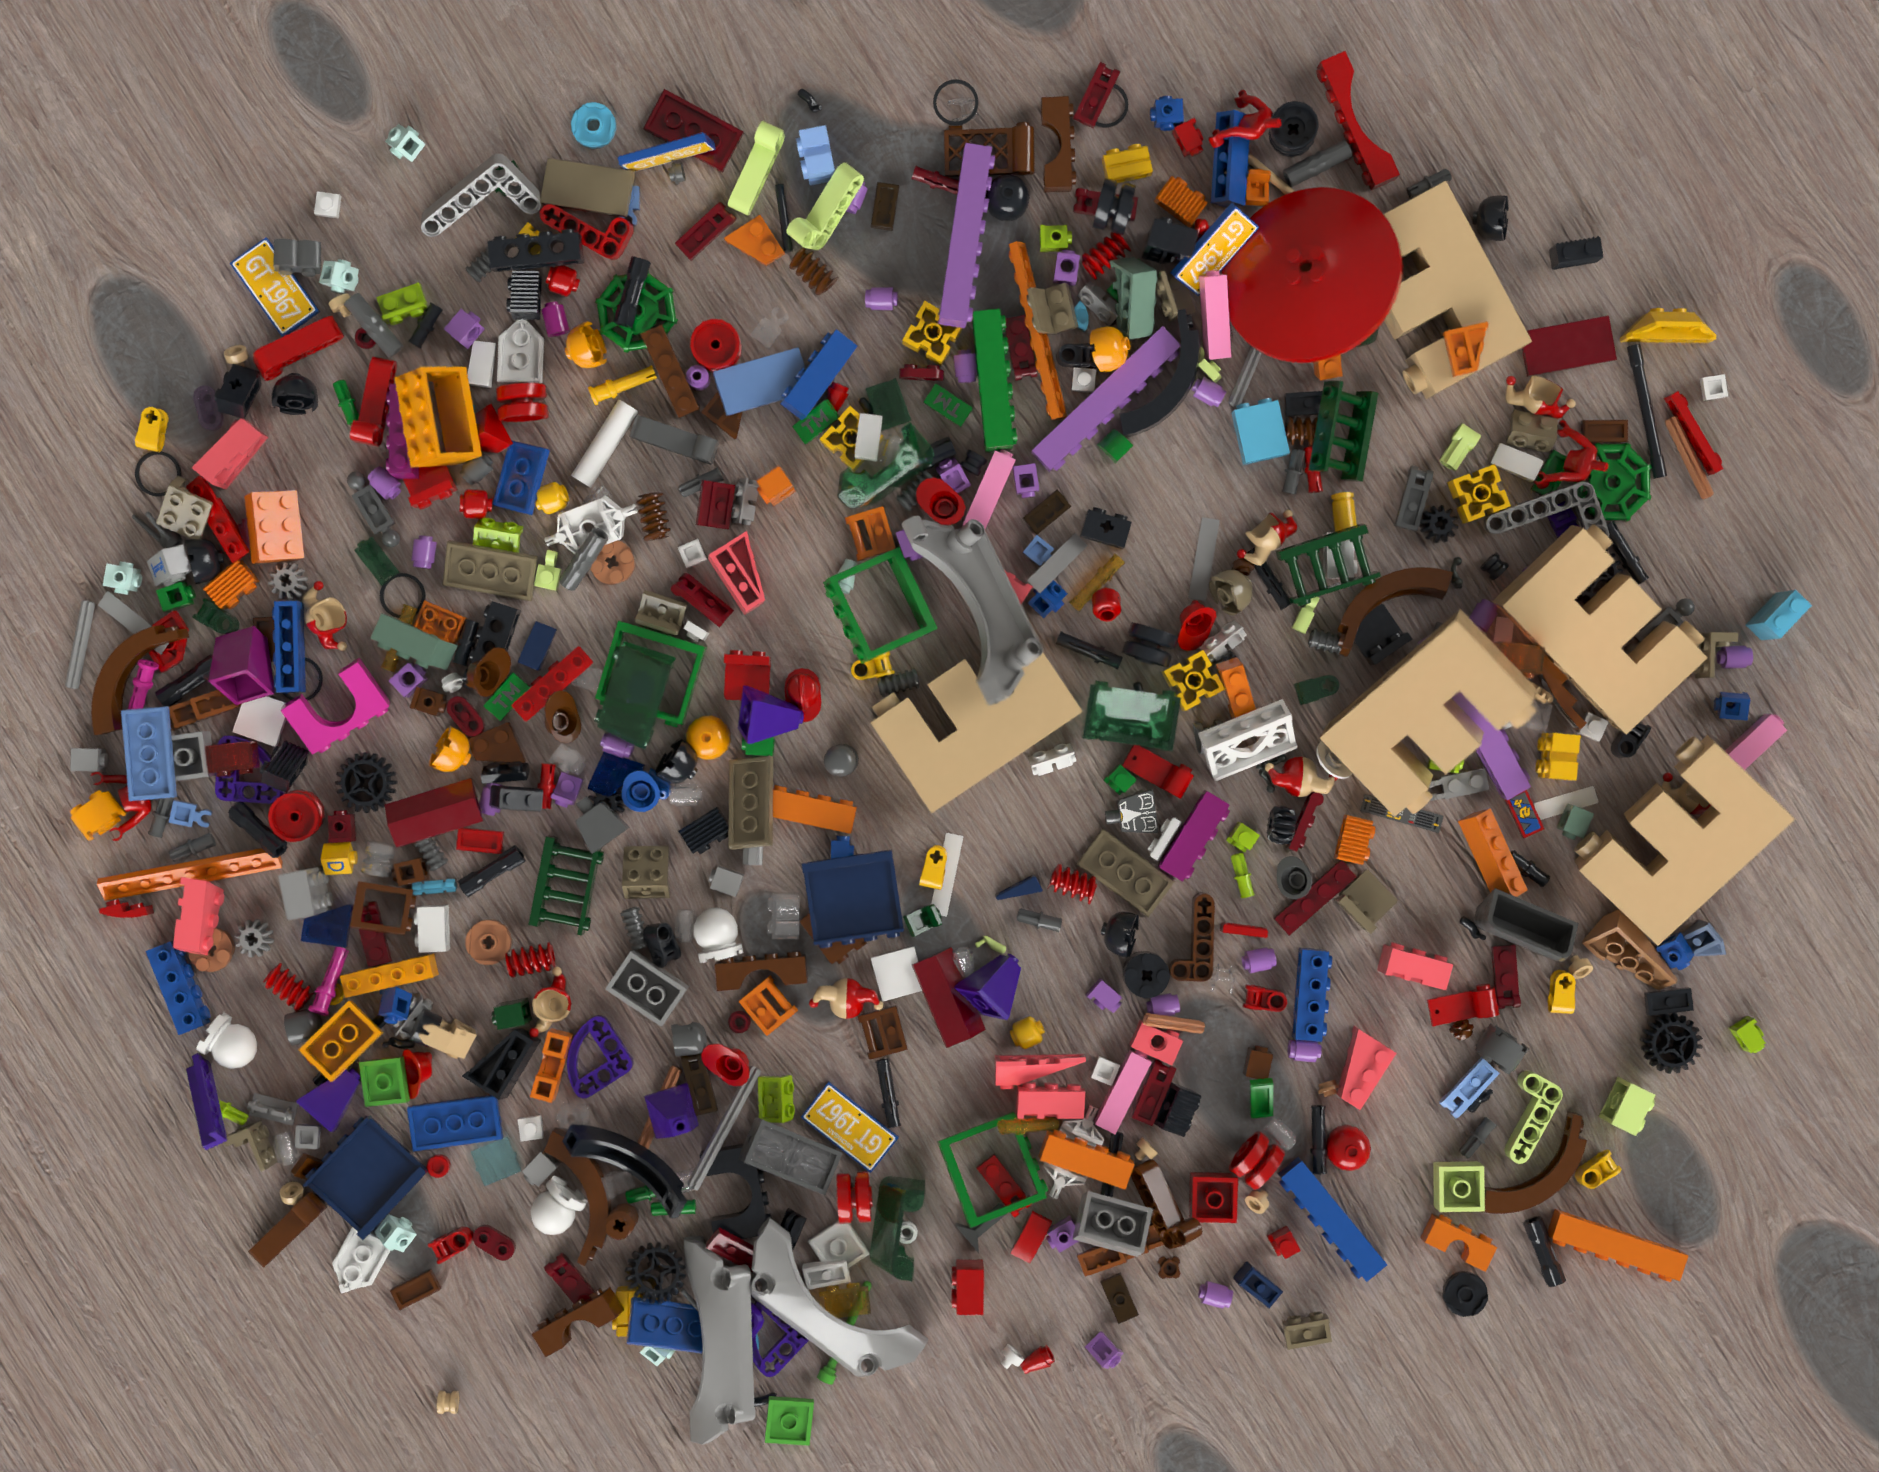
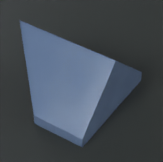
(1704, 939)

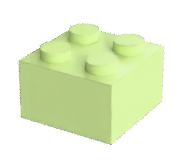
(1627, 1106)
(1459, 1186)

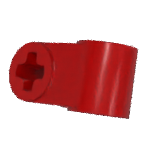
(1262, 998)
(448, 1245)

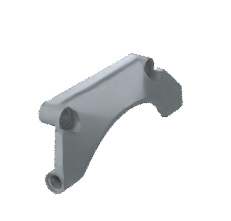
(975, 570)
(792, 1302)
(726, 1330)

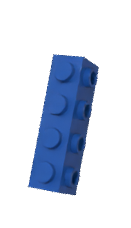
(1230, 163)
(818, 375)
(289, 646)
(178, 987)
(1311, 994)

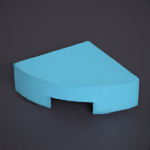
(1082, 316)

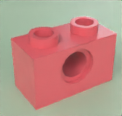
(1165, 1051)

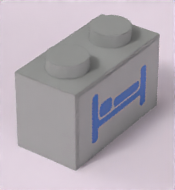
(169, 566)

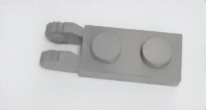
(1461, 784)

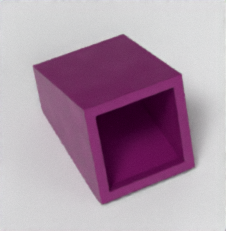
(242, 666)

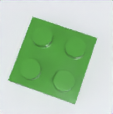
(384, 1081)
(789, 1420)

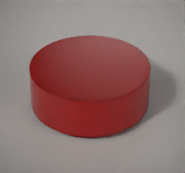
(438, 1165)

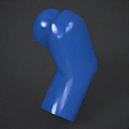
(663, 785)

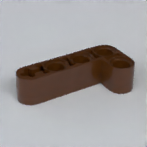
(1196, 938)
(1166, 1215)
(287, 1229)

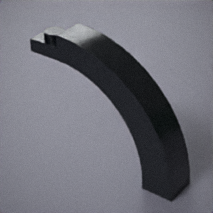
(1173, 395)
(633, 1158)

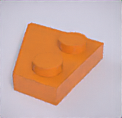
(756, 241)
(1465, 347)

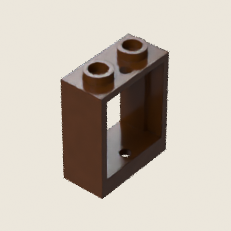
(406, 922)

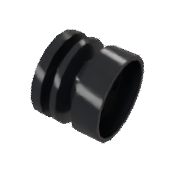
(1294, 116)

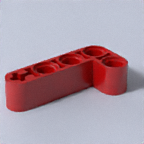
(602, 239)
(296, 346)
(374, 407)

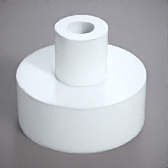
(1012, 1356)

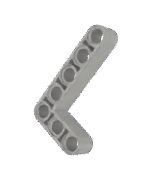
(478, 191)
(1550, 508)

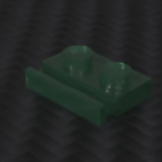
(888, 402)

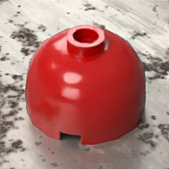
(1348, 1147)

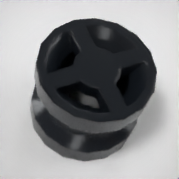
(973, 462)
(1494, 566)

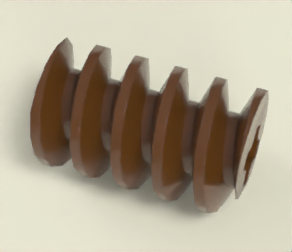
(812, 272)
(1300, 430)
(653, 516)
(621, 1221)

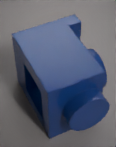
(1737, 711)
(841, 847)
(1676, 945)
(394, 1004)

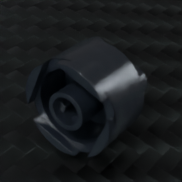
(1158, 977)

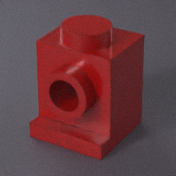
(1188, 138)
(1283, 1242)

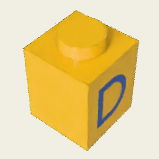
(338, 858)

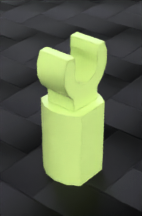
(1305, 616)

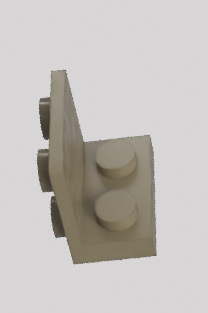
(1174, 296)
(1052, 309)
(184, 511)
(1712, 640)
(645, 872)
(1366, 900)
(257, 1135)

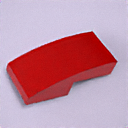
(122, 910)
(1031, 1237)

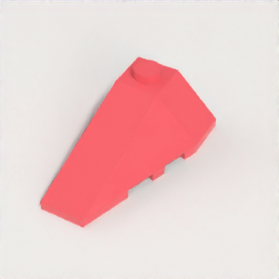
(1020, 1069)

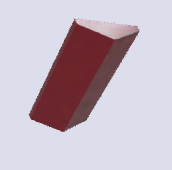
(433, 813)
(952, 1013)

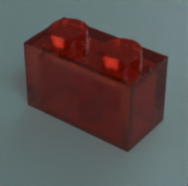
(232, 757)

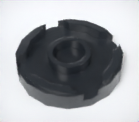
(1465, 1293)

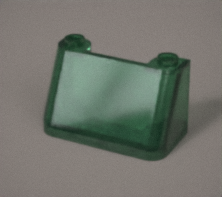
(863, 490)
(635, 693)
(1131, 716)
(894, 1198)

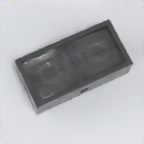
(790, 1156)

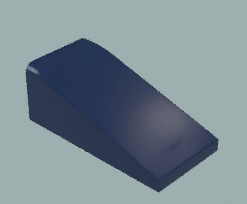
(537, 646)
(1024, 887)
(1257, 1284)

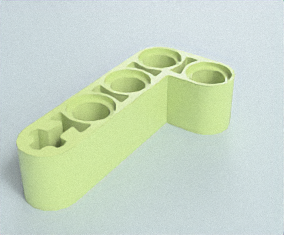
(757, 167)
(828, 209)
(1528, 1118)

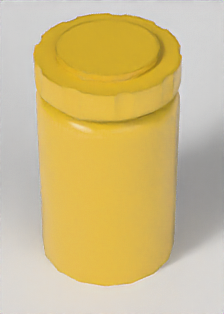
(1343, 510)

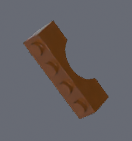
(1056, 117)
(670, 371)
(790, 968)
(598, 1309)

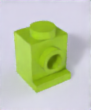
(1048, 244)
(1242, 837)
(1748, 1035)

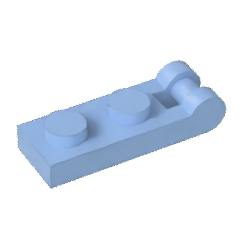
(1469, 1087)

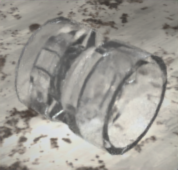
(378, 858)

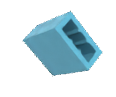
(1260, 431)
(1778, 615)

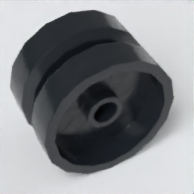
(1114, 206)
(1149, 646)

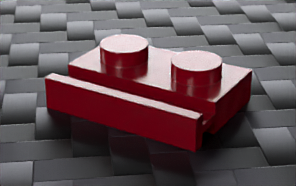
(715, 504)

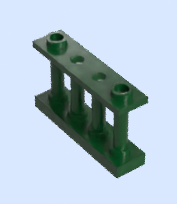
(1359, 432)
(1312, 547)
(543, 892)

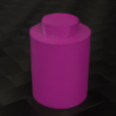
(555, 319)

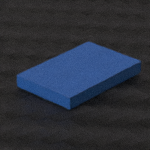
(521, 477)

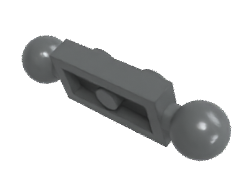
(373, 509)
(1683, 608)

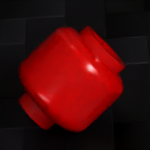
(562, 280)
(475, 504)
(1106, 604)

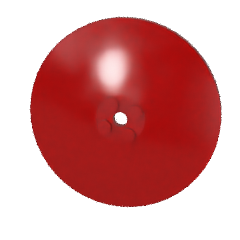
(1335, 302)

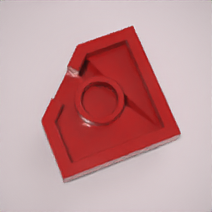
(175, 650)

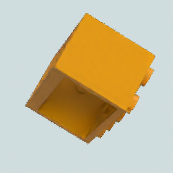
(454, 411)

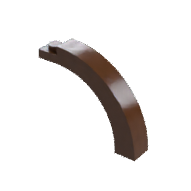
(1404, 582)
(112, 679)
(590, 1176)
(1548, 1181)

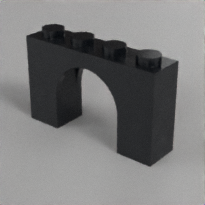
(748, 1221)

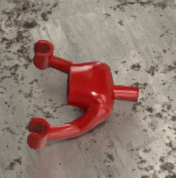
(1251, 125)
(1577, 463)
(142, 806)

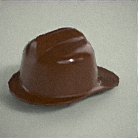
(489, 672)
(562, 717)

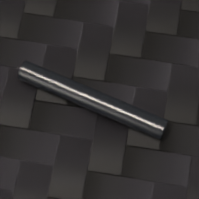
(783, 216)

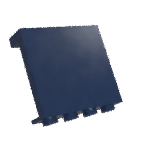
(853, 898)
(366, 1175)

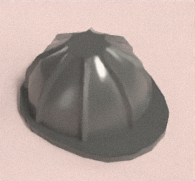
(1293, 878)

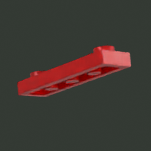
(1709, 459)

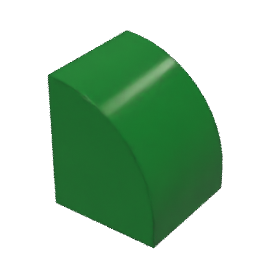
(1115, 445)

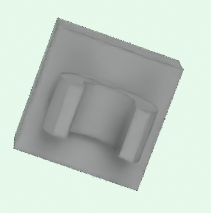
(307, 1136)

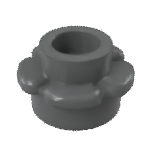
(676, 173)

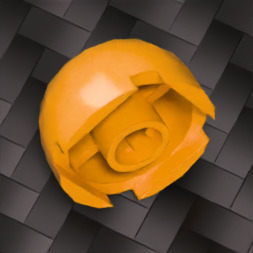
(585, 346)
(1110, 348)
(708, 737)
(450, 751)

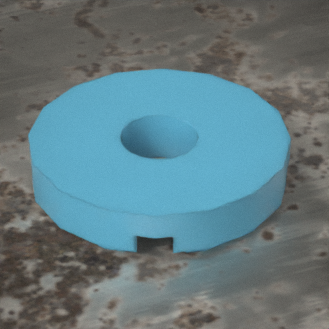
(603, 134)

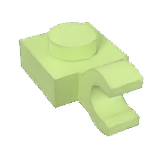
(1209, 368)
(548, 575)

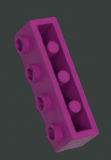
(398, 461)
(1194, 835)

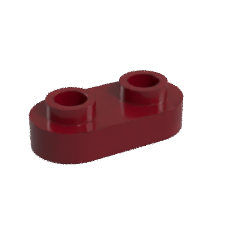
(931, 373)
(466, 716)
(494, 1241)

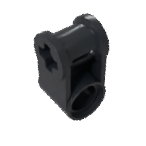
(1081, 356)
(1632, 739)
(661, 943)

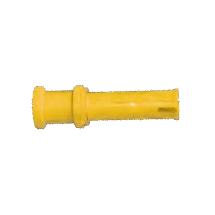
(612, 388)

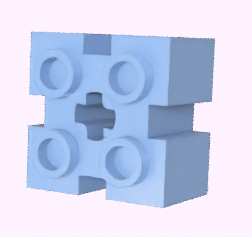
(816, 151)

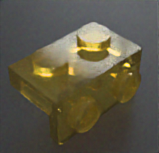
(848, 1301)

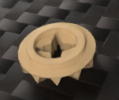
(1542, 695)

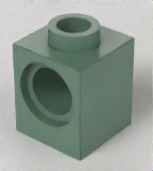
(1574, 822)

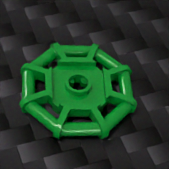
(642, 323)
(1625, 482)

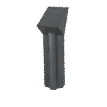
(973, 1233)

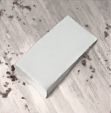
(481, 364)
(868, 437)
(1517, 462)
(825, 1273)

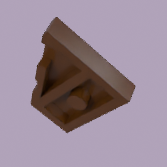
(715, 412)
(497, 745)

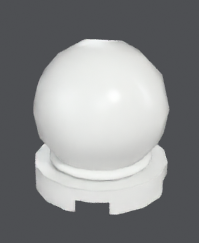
(715, 933)
(230, 1044)
(555, 1209)

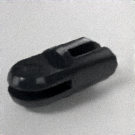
(793, 1223)

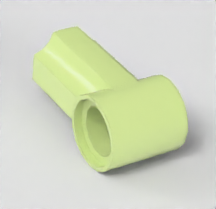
(1462, 442)

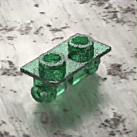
(376, 560)

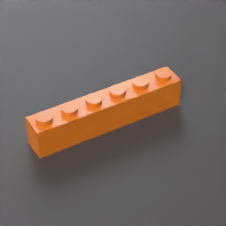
(1617, 1245)

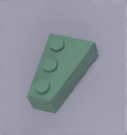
(1136, 297)
(413, 643)

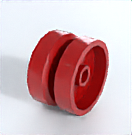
(704, 338)
(522, 402)
(283, 813)
(1256, 1160)
(854, 1197)

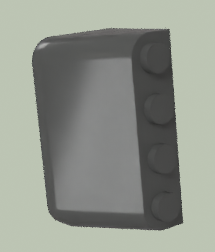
(1526, 925)

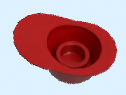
(940, 501)
(1195, 625)
(804, 691)
(727, 1063)
(418, 1070)

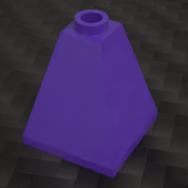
(766, 716)
(992, 987)
(331, 1099)
(671, 1111)

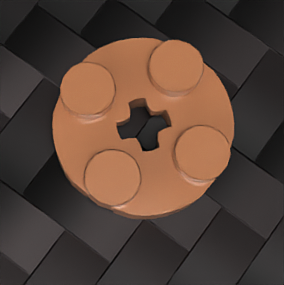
(617, 574)
(480, 932)
(222, 955)

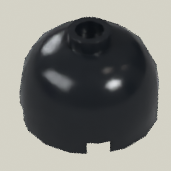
(1007, 197)
(1492, 218)
(294, 394)
(203, 559)
(678, 763)
(1120, 933)

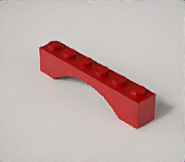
(1375, 163)

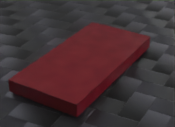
(677, 118)
(1569, 346)

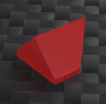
(491, 431)

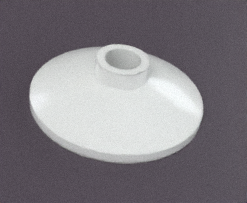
(1331, 762)

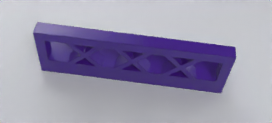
(206, 1102)

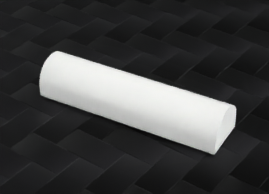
(604, 443)

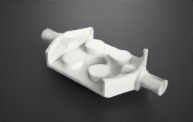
(601, 513)
(1074, 1128)

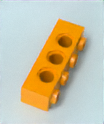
(389, 975)

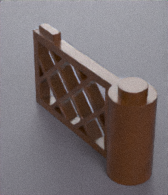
(1019, 148)

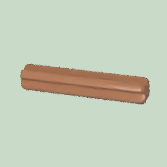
(1173, 1023)

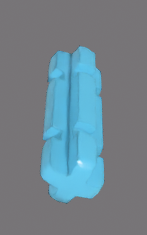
(434, 887)

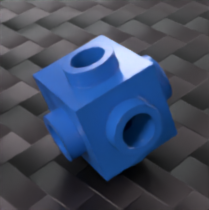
(1174, 112)
(1048, 599)

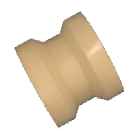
(448, 1402)

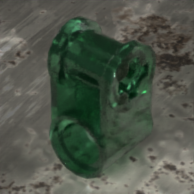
(213, 617)
(1313, 690)

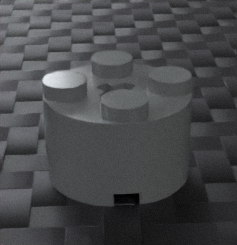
(1501, 1047)

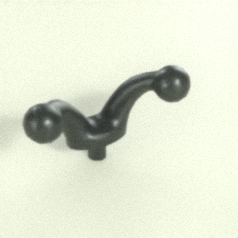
(1456, 580)
(1270, 788)

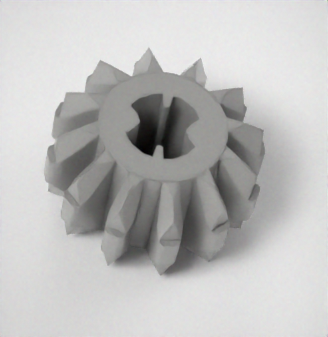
(294, 575)
(248, 944)

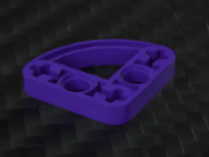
(237, 786)
(611, 1065)
(789, 1337)

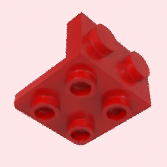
(432, 484)
(746, 671)

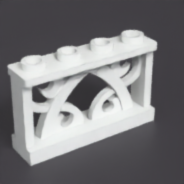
(1228, 735)

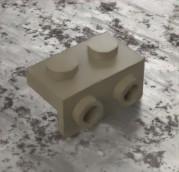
(1532, 431)
(661, 613)
(1306, 1330)

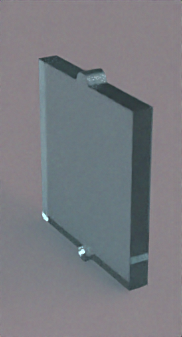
(496, 1161)

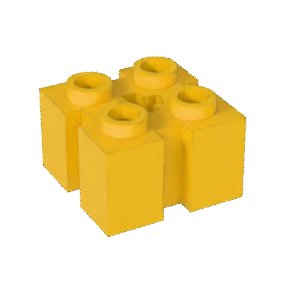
(918, 337)
(837, 438)
(1491, 499)
(1196, 667)
(1558, 756)

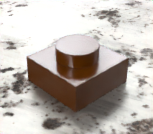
(305, 1165)

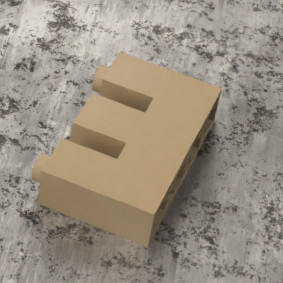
(1452, 283)
(1589, 638)
(1418, 703)
(984, 734)
(1694, 853)

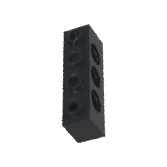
(500, 245)
(493, 612)

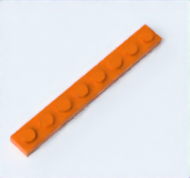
(1039, 341)
(170, 876)

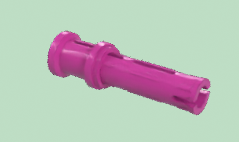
(142, 683)
(326, 990)

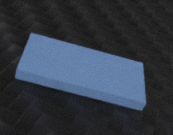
(757, 381)
(148, 753)

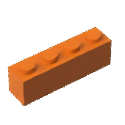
(813, 811)
(1492, 853)
(1086, 1159)

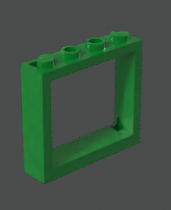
(910, 590)
(622, 627)
(958, 1183)

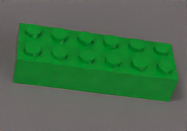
(992, 380)

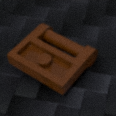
(890, 1031)

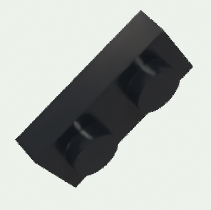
(1302, 403)
(505, 773)
(1668, 1001)

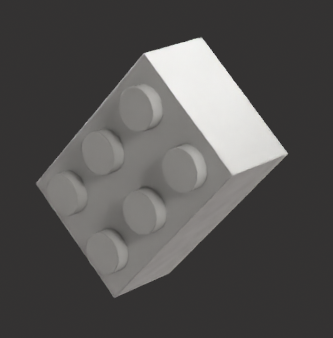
(191, 756)
(305, 892)
(647, 987)
(1112, 1224)

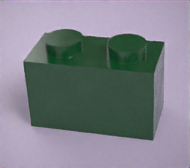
(511, 1013)

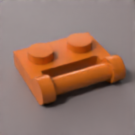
(878, 532)
(762, 1011)

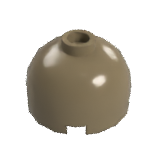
(1232, 590)

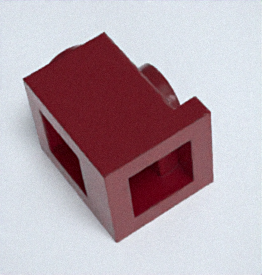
(348, 832)

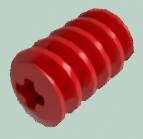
(1104, 253)
(1073, 883)
(530, 961)
(287, 987)

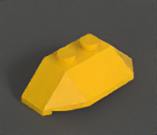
(1669, 328)

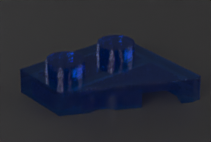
(611, 773)
(329, 927)

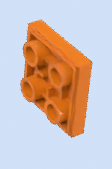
(440, 622)

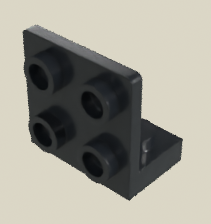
(1379, 635)

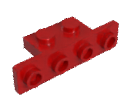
(220, 520)
(557, 679)

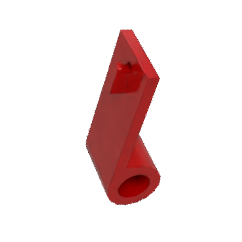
(1158, 771)
(1464, 1005)

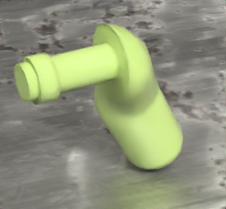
(993, 944)

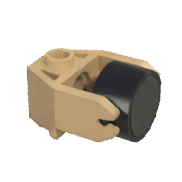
(447, 1037)

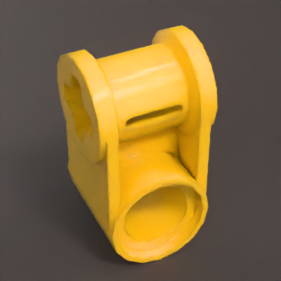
(152, 432)
(874, 668)
(934, 872)
(1561, 997)
(1600, 1166)

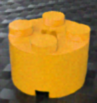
(97, 814)

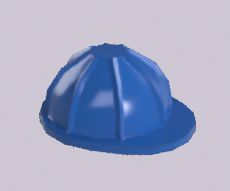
(640, 791)

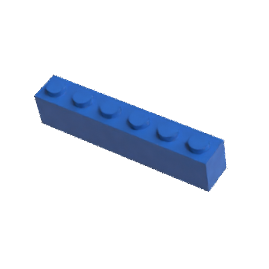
(1332, 1219)

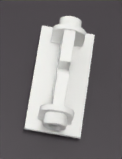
(1230, 634)
(1042, 761)

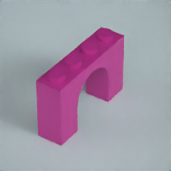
(318, 732)

